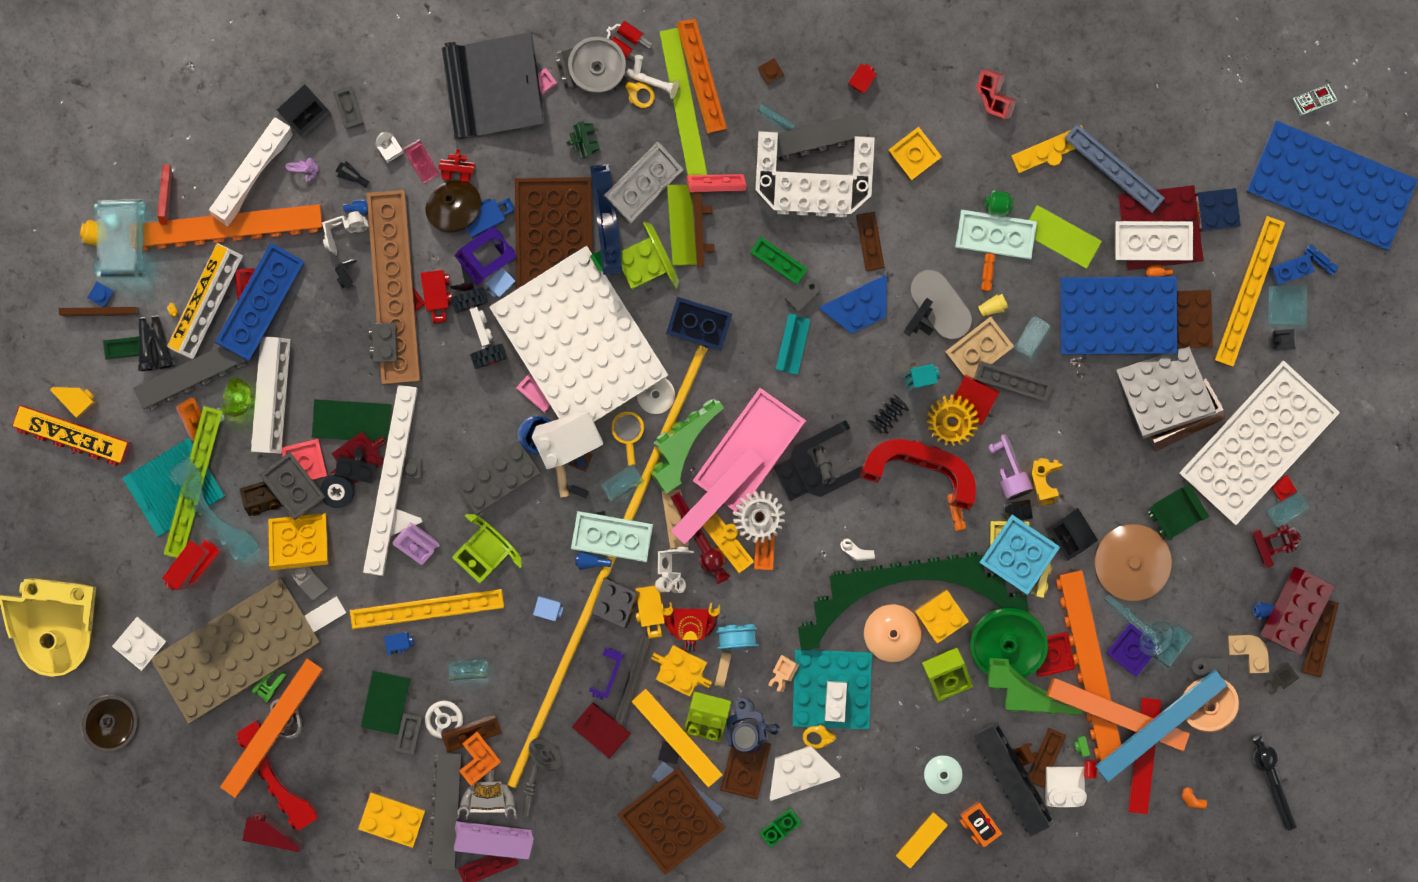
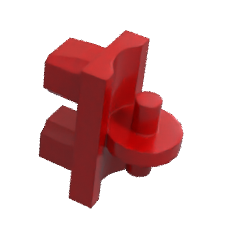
(448, 166)

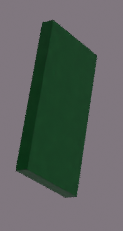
(347, 419)

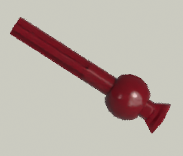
(711, 559)

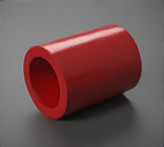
(1090, 770)

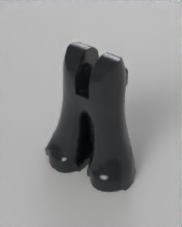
(163, 356)

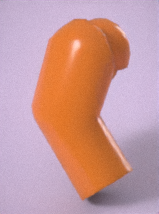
(1191, 801)

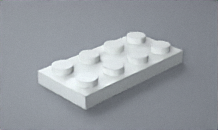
(1153, 240)

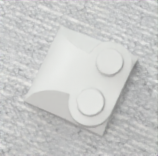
(1065, 787)

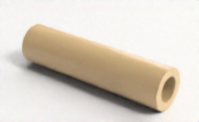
(562, 481)

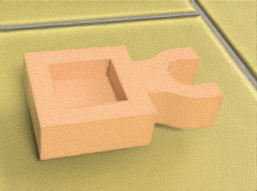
(784, 672)

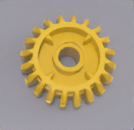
(956, 409)

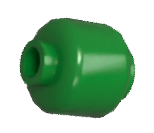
(999, 203)

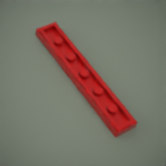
(1143, 765)

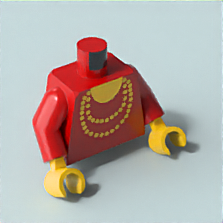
(690, 623)

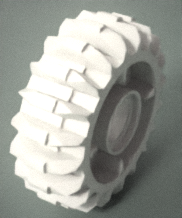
(766, 525)

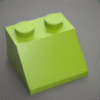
(947, 674)

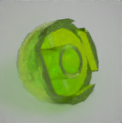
(237, 397)

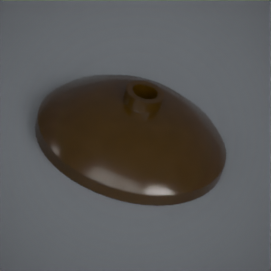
(453, 214)
(117, 730)

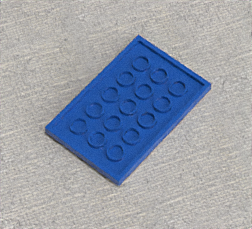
(1119, 315)

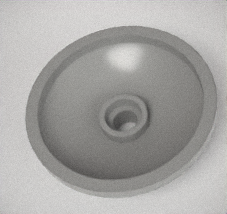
(592, 53)

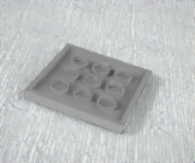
(1165, 392)

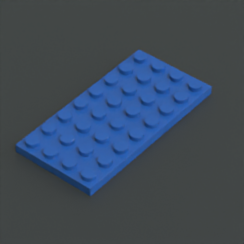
(1332, 185)

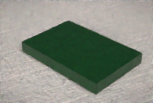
(385, 702)

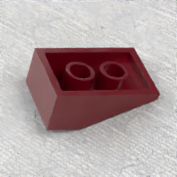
(267, 832)

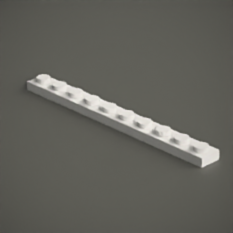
(390, 480)

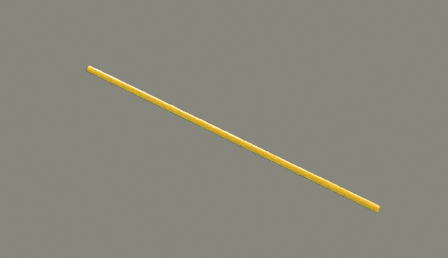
(605, 571)

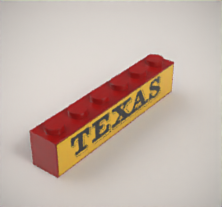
(71, 434)

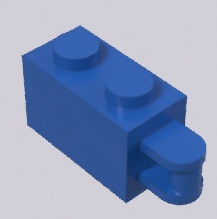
(490, 216)

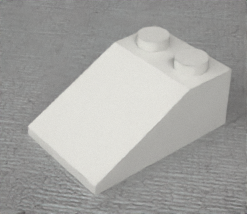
(566, 439)

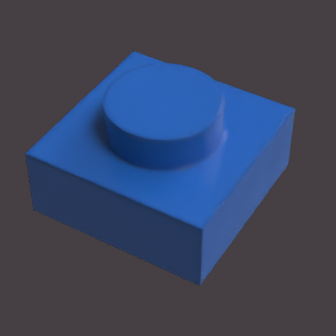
(100, 294)

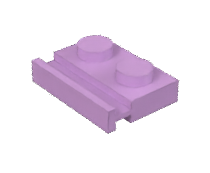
(416, 543)

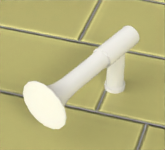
(635, 74)

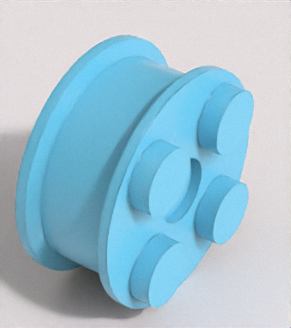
(737, 637)

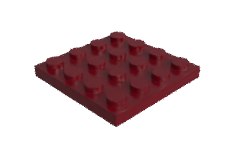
(1178, 206)

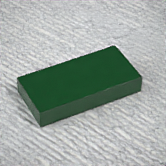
(121, 348)

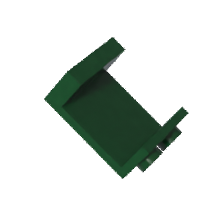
(1177, 512)

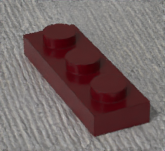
(485, 867)

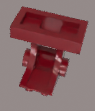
(1289, 536)

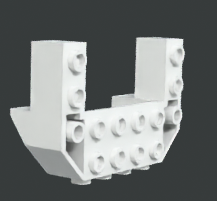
(811, 190)

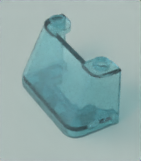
(120, 238)

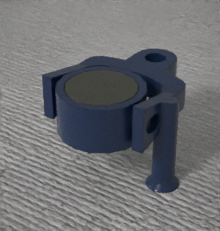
(748, 736)

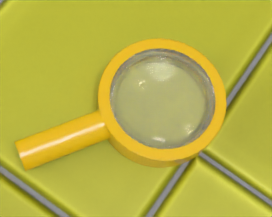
(628, 429)

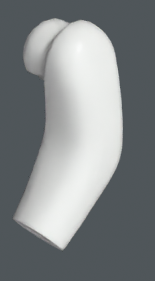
(856, 553)

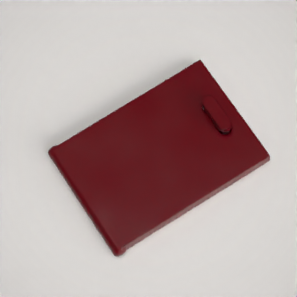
(601, 730)

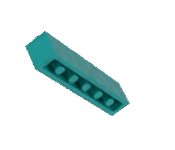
(921, 377)

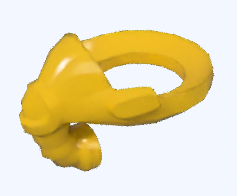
(633, 88)
(826, 735)

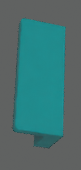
(793, 344)

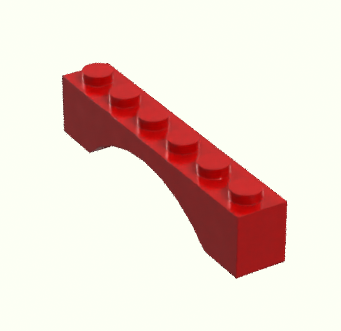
(298, 809)

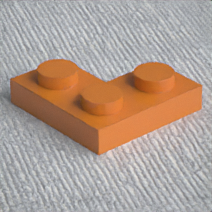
(483, 759)

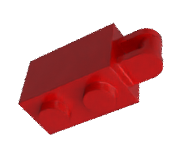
(436, 294)

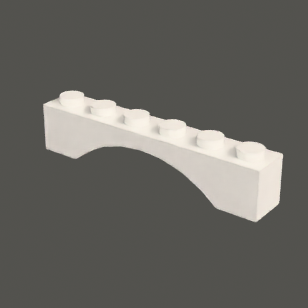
(236, 190)

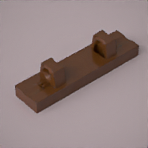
(701, 248)

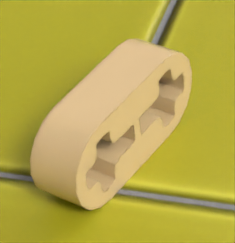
(723, 669)

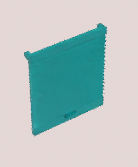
(159, 491)

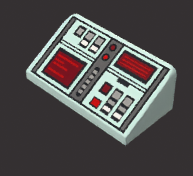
(1314, 100)

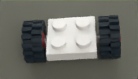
(470, 301)

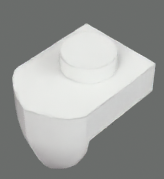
(388, 146)

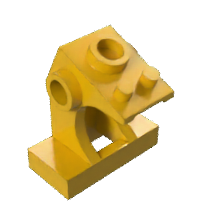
(1044, 493)

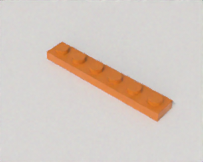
(701, 76)

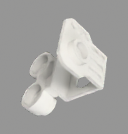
(353, 223)
(670, 580)

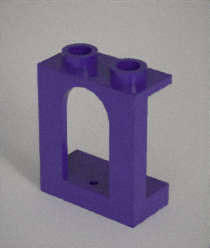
(473, 266)

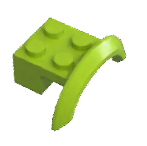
(647, 261)
(484, 550)

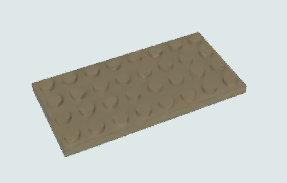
(235, 651)

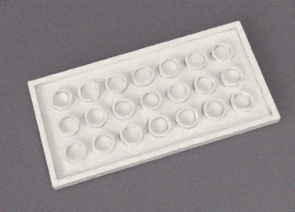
(1259, 442)

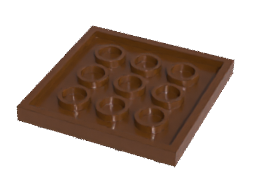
(671, 820)

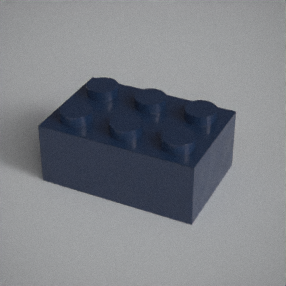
(699, 324)

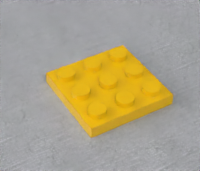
(298, 542)

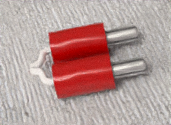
(630, 33)

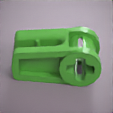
(270, 690)

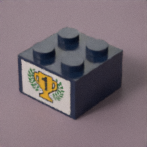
(1218, 210)

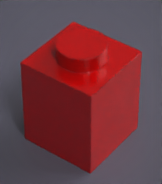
(862, 78)

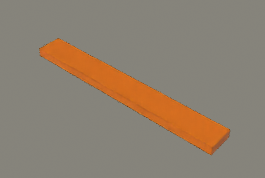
(1110, 711)
(271, 728)

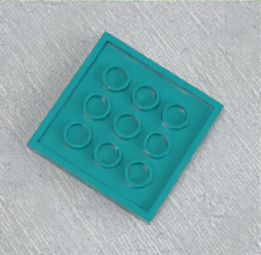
(810, 685)

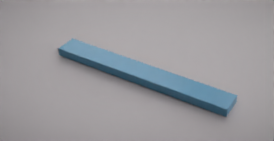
(1161, 725)

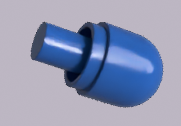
(357, 205)

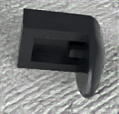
(344, 280)
(467, 285)
(1282, 339)
(1019, 509)

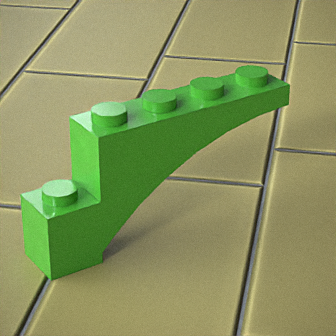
(676, 445)
(1021, 693)

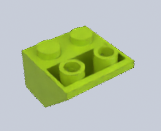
(707, 716)

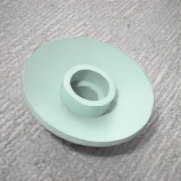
(943, 764)

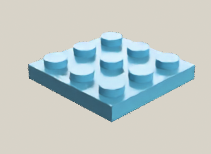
(1019, 554)

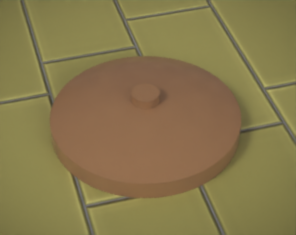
(1132, 562)

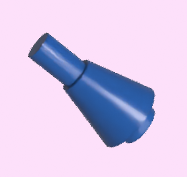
(587, 561)
(1262, 610)

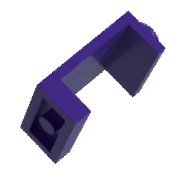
(616, 655)

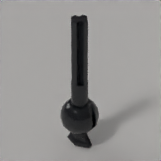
(1266, 760)

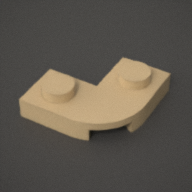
(1254, 647)

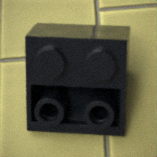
(303, 111)
(1072, 534)

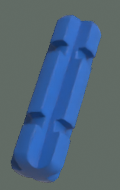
(1321, 260)

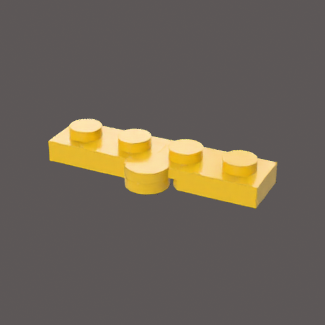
(1047, 151)
(726, 540)

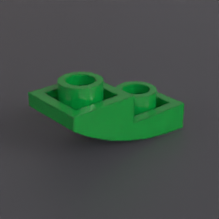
(780, 827)

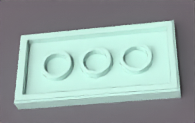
(996, 234)
(612, 536)

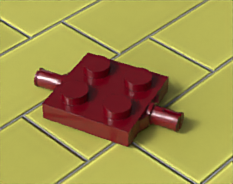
(370, 454)

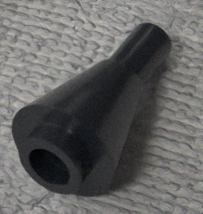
(347, 172)

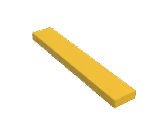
(676, 738)

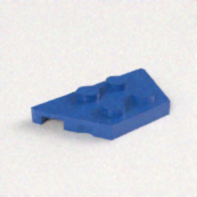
(859, 306)

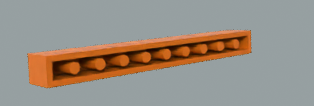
(245, 224)
(1087, 657)

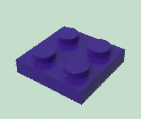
(1127, 650)

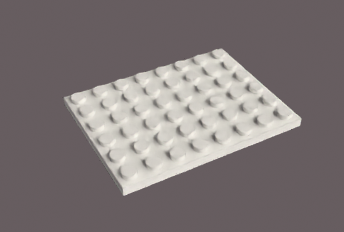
(578, 339)

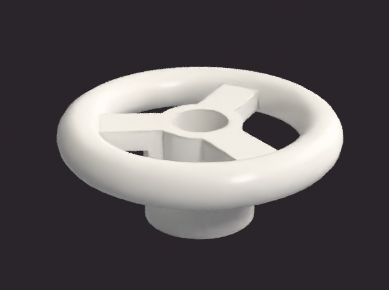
(435, 708)

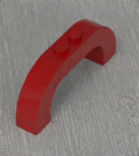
(928, 457)

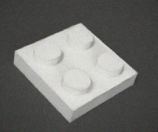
(139, 643)

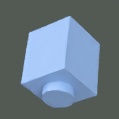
(500, 283)
(548, 608)

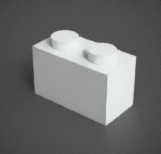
(835, 701)

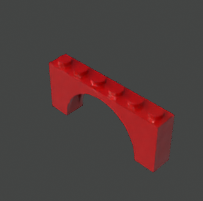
(191, 565)

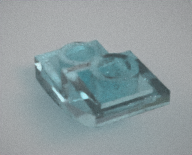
(1179, 642)

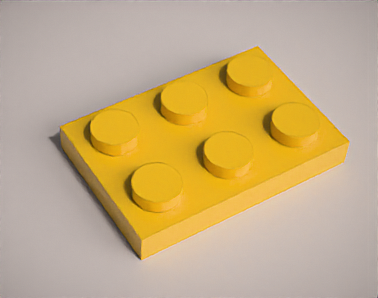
(391, 820)

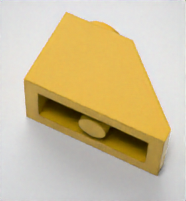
(75, 399)

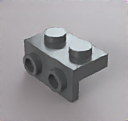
(384, 342)

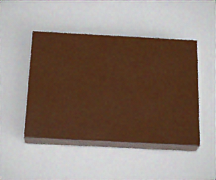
(745, 771)

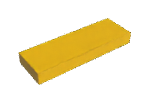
(921, 840)

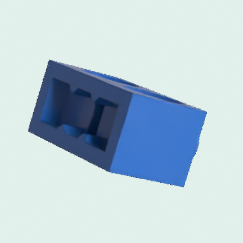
(1291, 270)

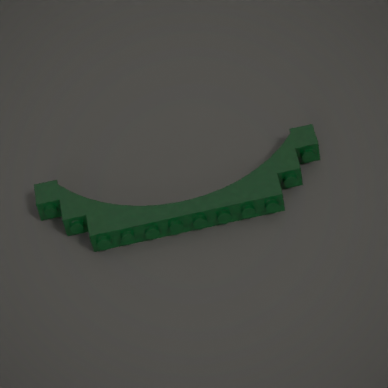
(852, 586)

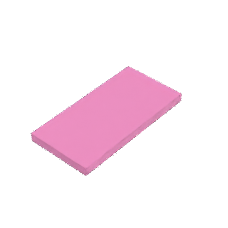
(765, 428)

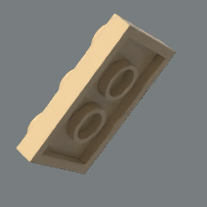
(982, 344)

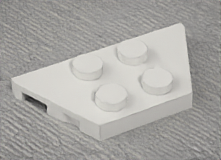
(800, 771)

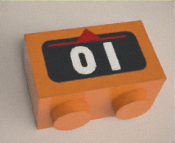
(981, 824)

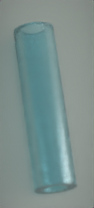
(776, 117)

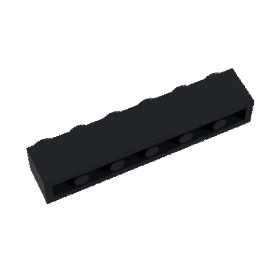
(1013, 778)

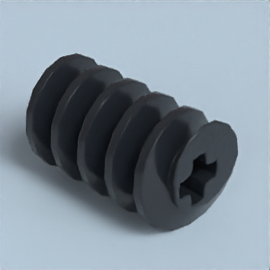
(888, 415)

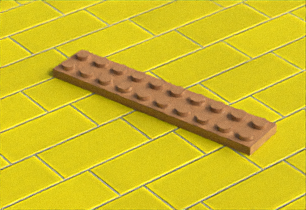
(394, 281)

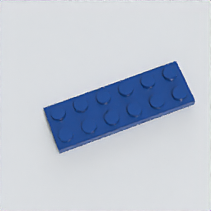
(259, 302)

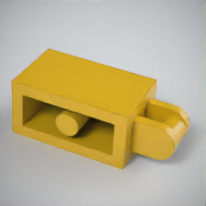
(650, 610)

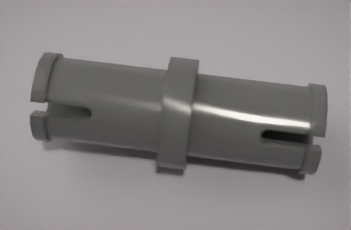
(824, 465)

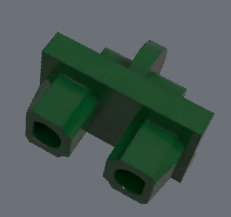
(580, 141)

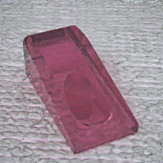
(421, 160)

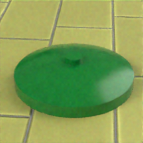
(1011, 636)

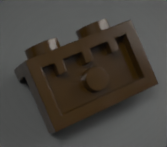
(258, 499)

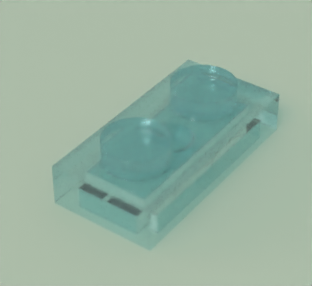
(622, 482)
(1288, 508)
(468, 670)

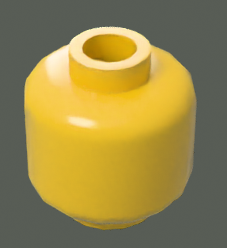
(89, 232)

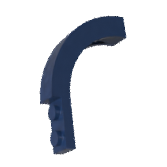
(606, 221)

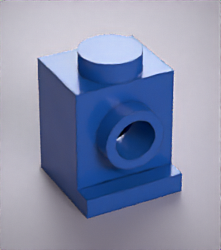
(398, 642)

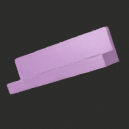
(493, 840)

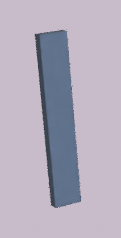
(1114, 168)

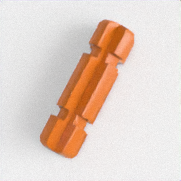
(988, 271)
(957, 515)

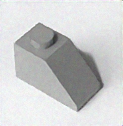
(308, 581)

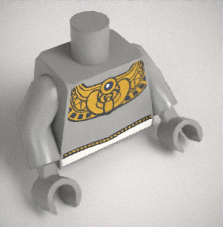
(487, 797)

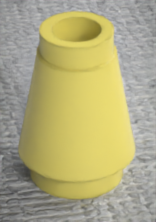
(994, 305)

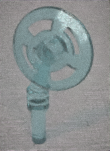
(1150, 631)

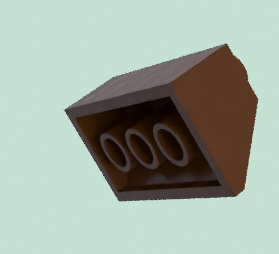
(1171, 436)

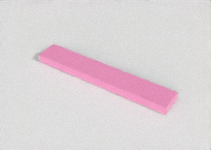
(716, 495)

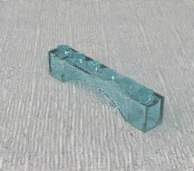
(189, 478)

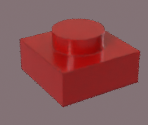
(1283, 488)

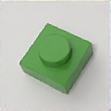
(1081, 746)

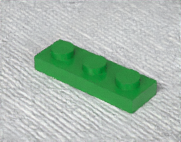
(778, 260)

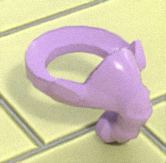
(304, 167)

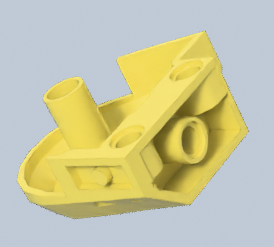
(47, 611)

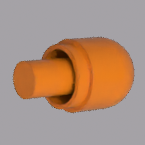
(1158, 271)

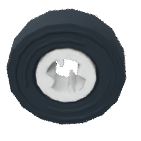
(336, 500)

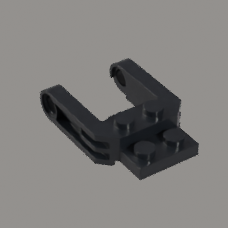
(800, 473)

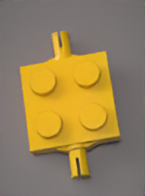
(681, 670)

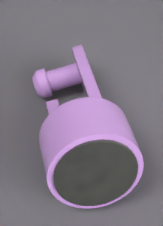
(1018, 484)

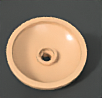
(878, 631)
(1226, 709)

